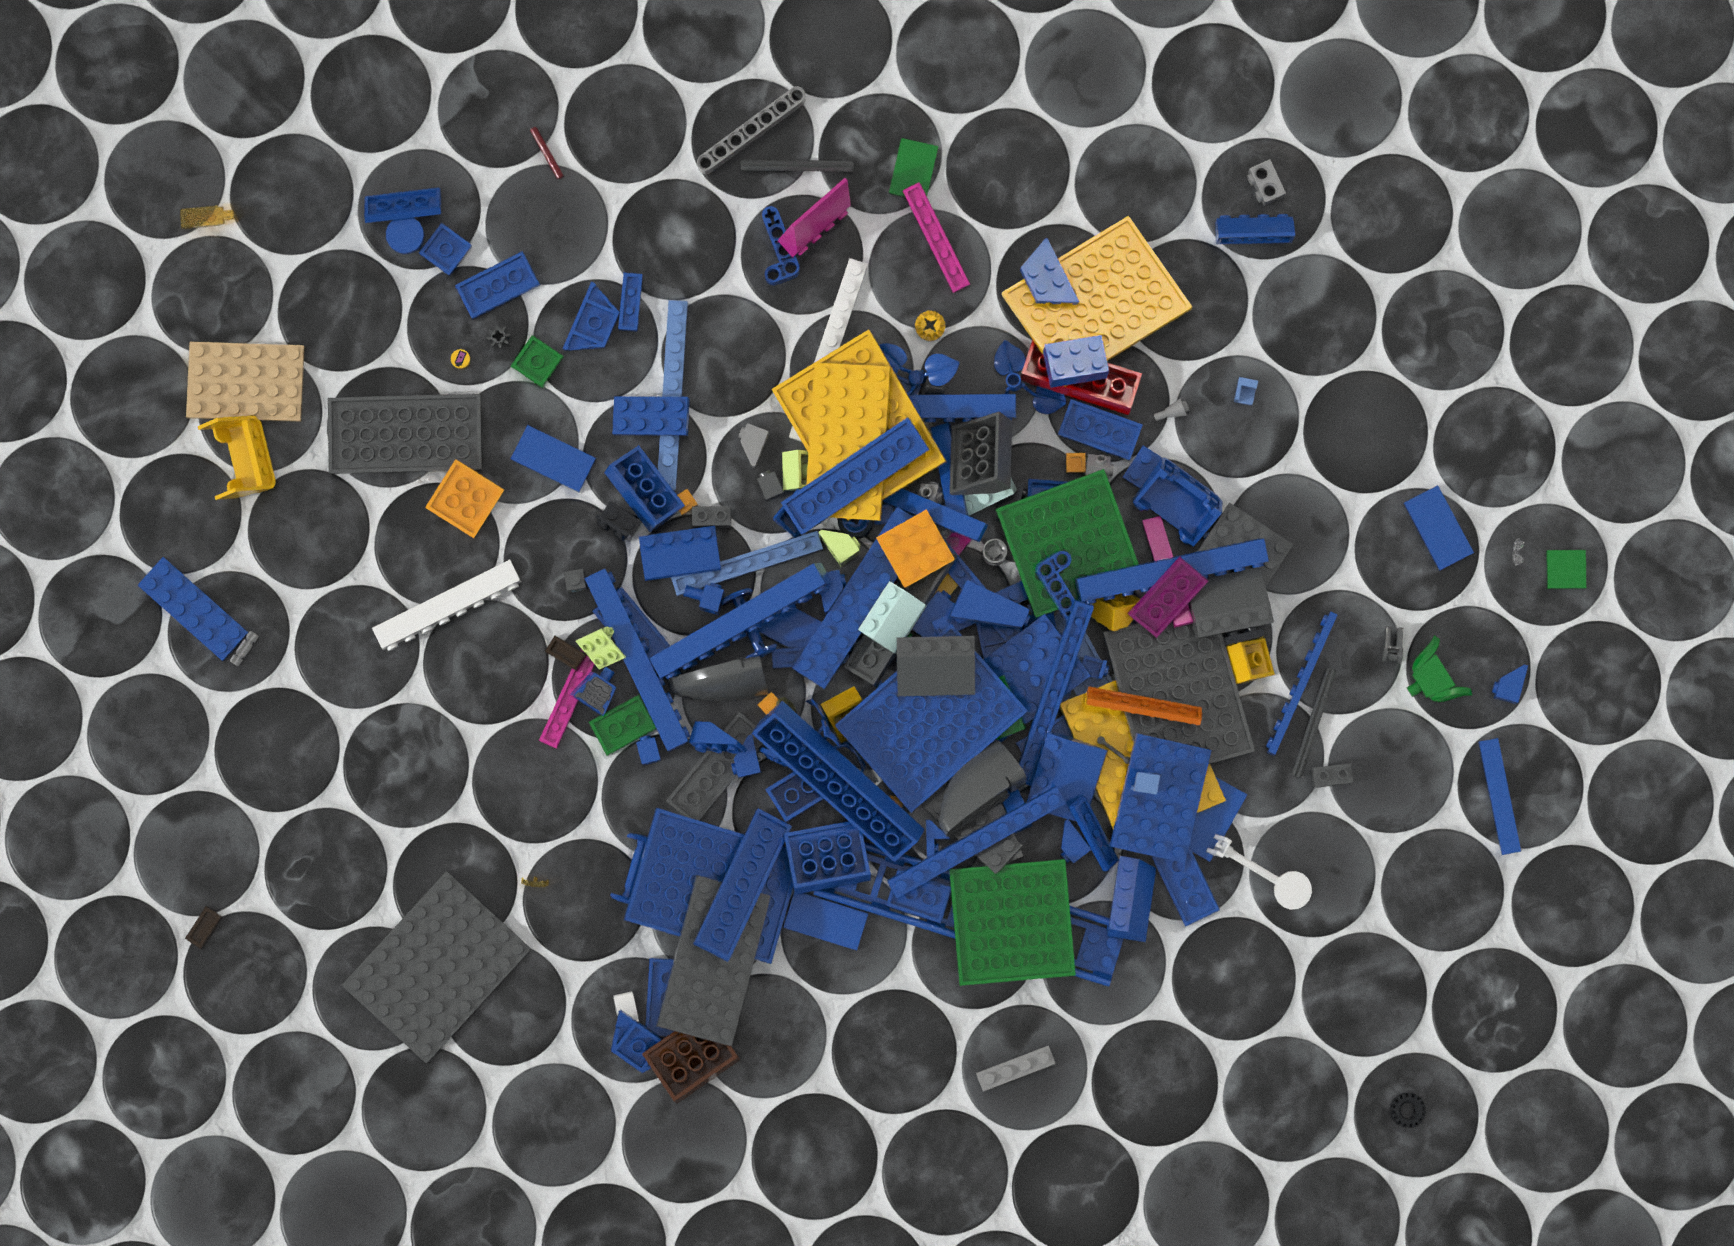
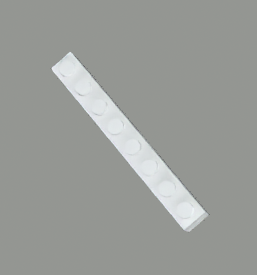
(445, 605)

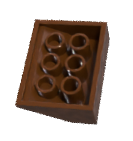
(688, 1063)

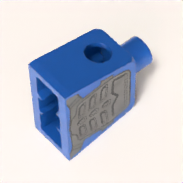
(596, 691)

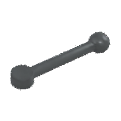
(1101, 740)

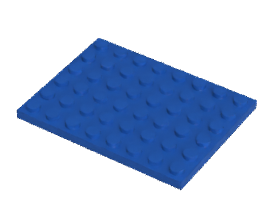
(926, 739)
(685, 848)

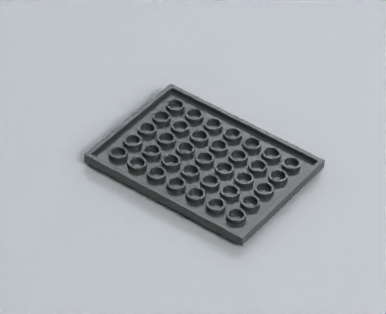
(1184, 672)
(436, 967)

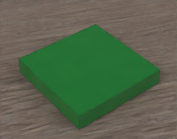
(537, 361)
(1566, 569)

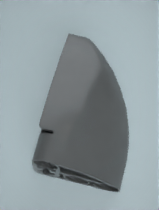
(722, 682)
(980, 787)

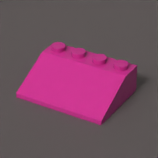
(817, 219)

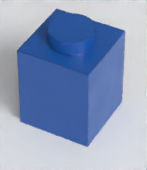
(648, 750)

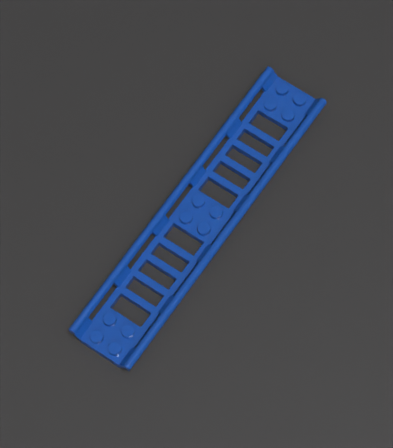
(1096, 951)

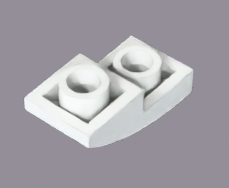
(626, 1003)

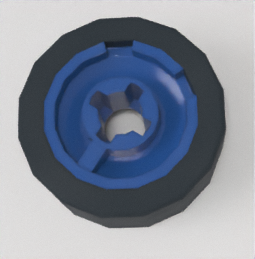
(857, 530)

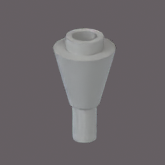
(1177, 409)

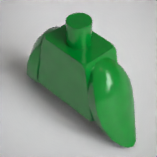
(1433, 678)

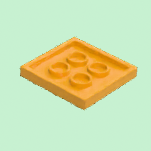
(464, 498)
(915, 548)

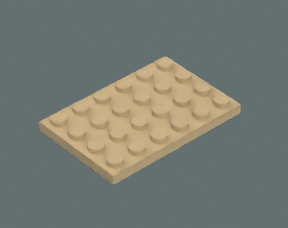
(245, 381)

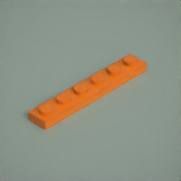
(1144, 705)

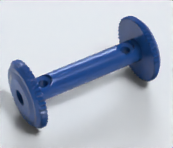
(755, 638)
(638, 852)

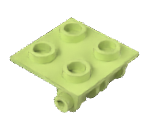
(600, 647)

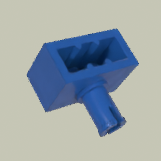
(709, 597)

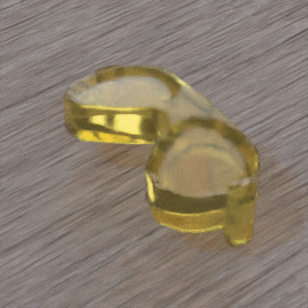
(534, 883)

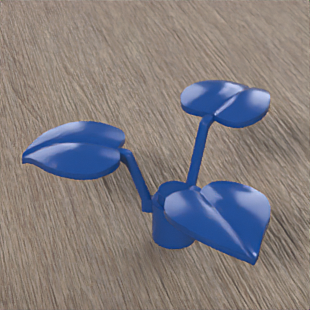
(1010, 360)
(938, 367)
(829, 734)

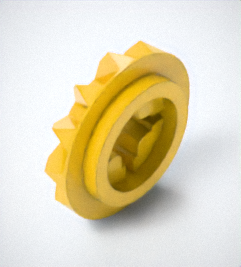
(929, 334)

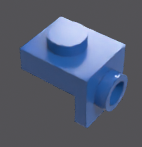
(1096, 667)

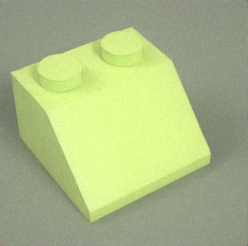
(794, 469)
(840, 545)

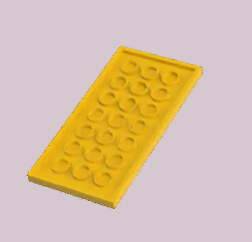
(846, 415)

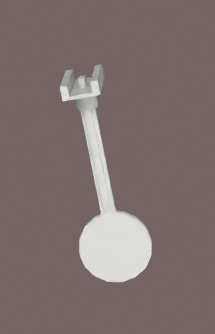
(1290, 889)

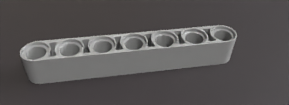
(755, 121)

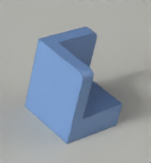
(1245, 391)
(1146, 783)

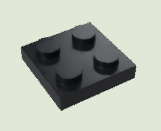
(1250, 634)

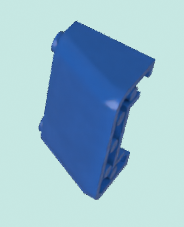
(1179, 500)

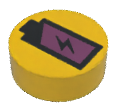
(460, 359)

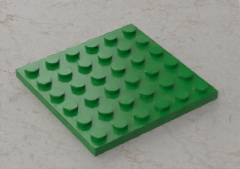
(1068, 518)
(1012, 922)

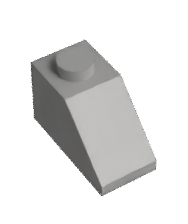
(753, 442)

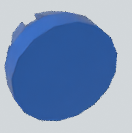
(405, 235)

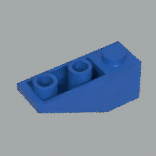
(709, 737)

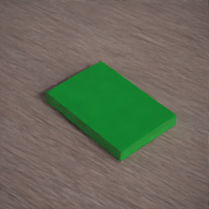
(913, 165)
(622, 725)

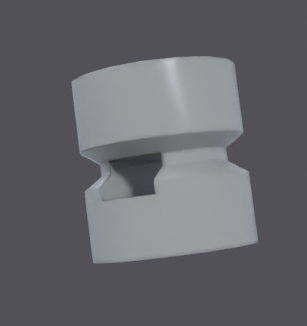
(994, 552)

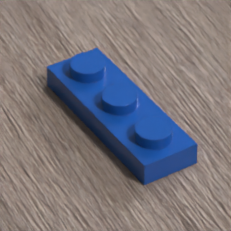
(630, 302)

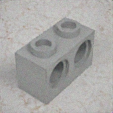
(1271, 181)

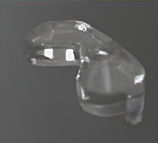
(953, 541)
(1516, 557)

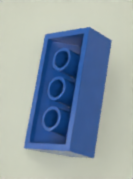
(1254, 230)
(644, 488)
(679, 553)
(1131, 899)

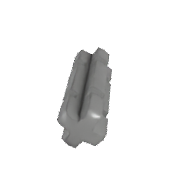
(244, 648)

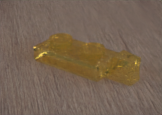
(204, 217)

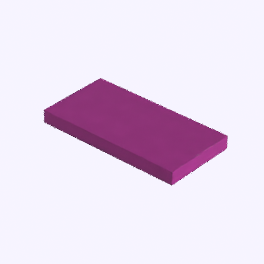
(1168, 597)

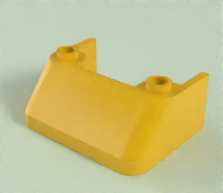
(247, 452)

